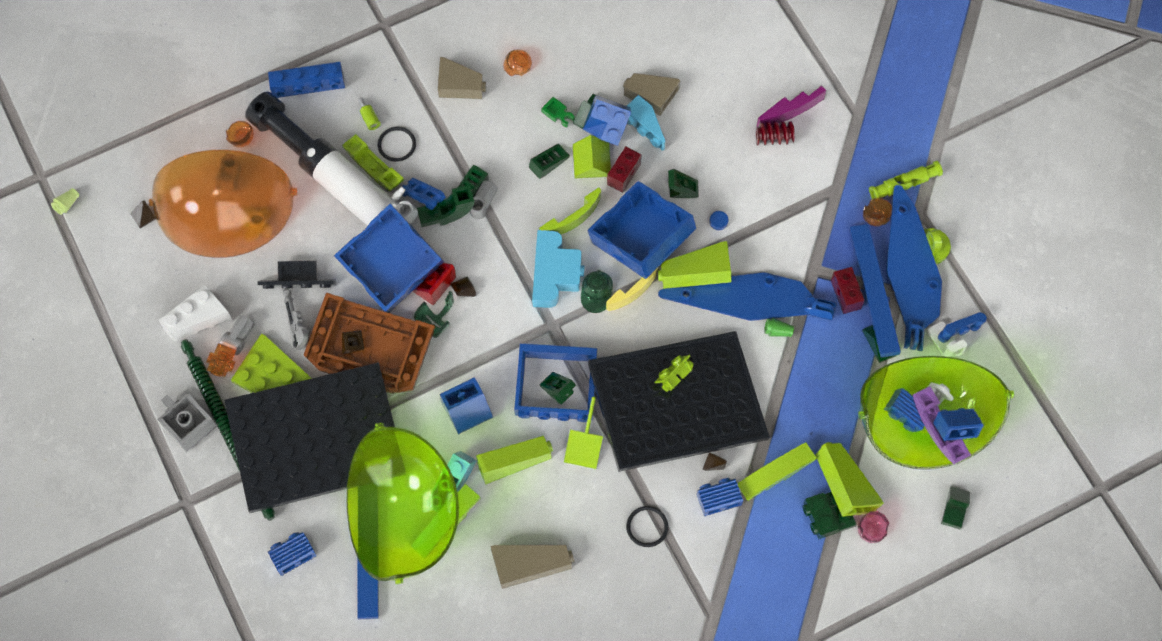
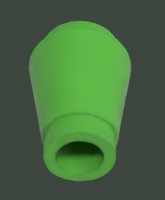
(777, 328)

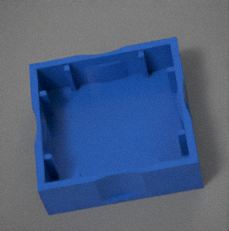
(642, 229)
(389, 258)

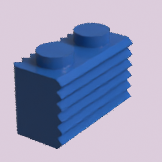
(903, 408)
(958, 424)
(719, 496)
(291, 553)

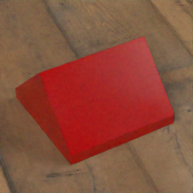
(436, 284)

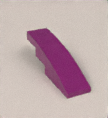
(788, 109)

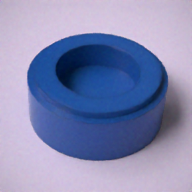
(718, 220)

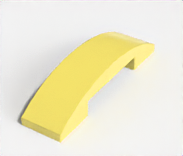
(622, 299)

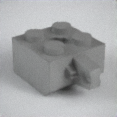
(178, 413)

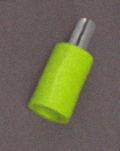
(369, 115)

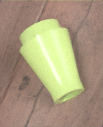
(63, 202)

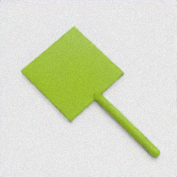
(583, 447)

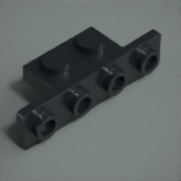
(297, 273)

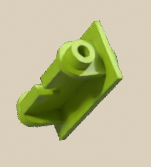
(668, 376)

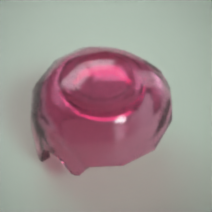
(873, 527)

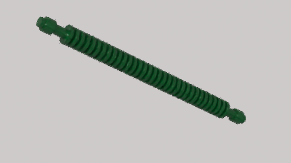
(214, 404)

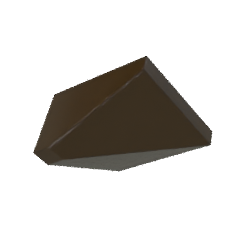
(142, 214)
(463, 287)
(352, 342)
(714, 462)

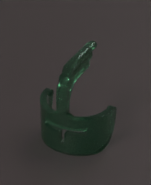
(423, 311)

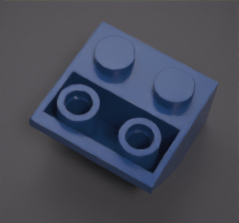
(466, 405)

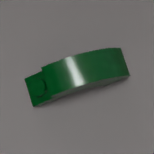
(450, 209)

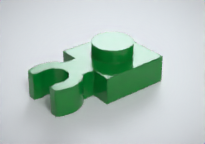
(556, 110)

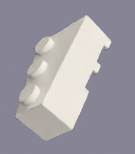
(194, 314)

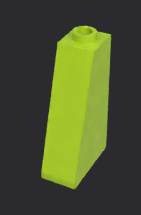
(697, 268)
(513, 458)
(846, 481)

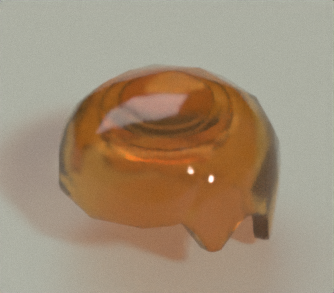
(517, 62)
(240, 134)
(877, 212)

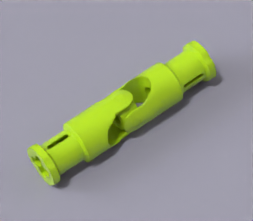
(910, 179)

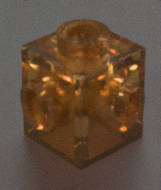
(221, 360)

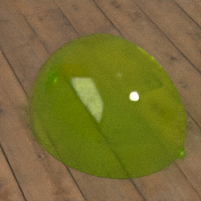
(968, 384)
(400, 504)

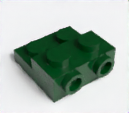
(826, 516)

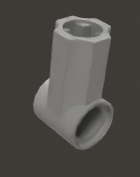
(483, 198)
(236, 336)

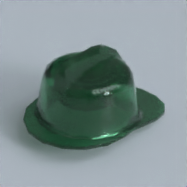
(596, 291)

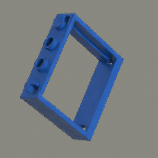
(555, 353)

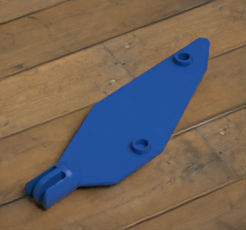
(912, 270)
(754, 298)

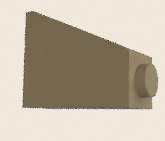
(459, 81)
(654, 89)

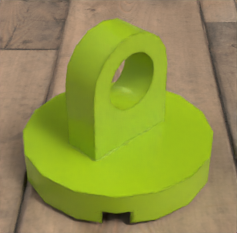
(938, 243)

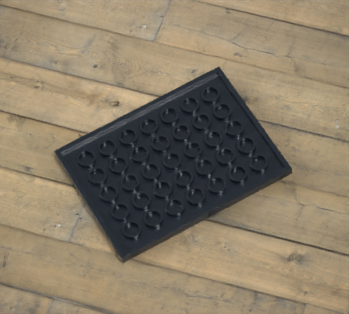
(701, 415)
(304, 434)

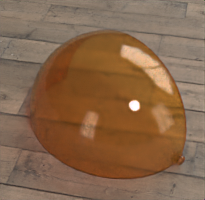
(221, 202)

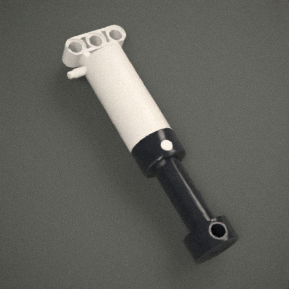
(326, 163)

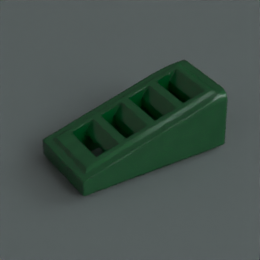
(540, 169)
(471, 175)

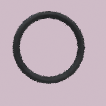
(394, 129)
(641, 543)

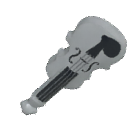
(298, 331)

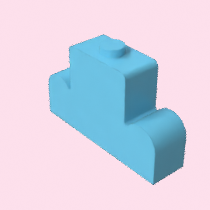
(554, 269)

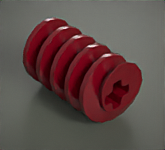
(775, 133)

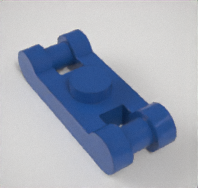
(422, 192)
(962, 326)

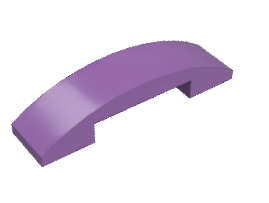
(928, 408)

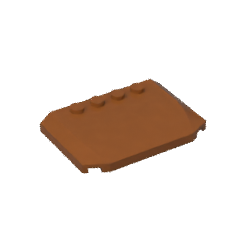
(387, 339)

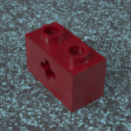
(624, 169)
(847, 290)

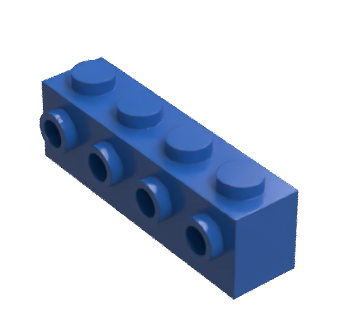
(306, 79)

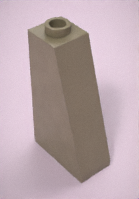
(529, 562)

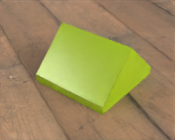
(591, 158)

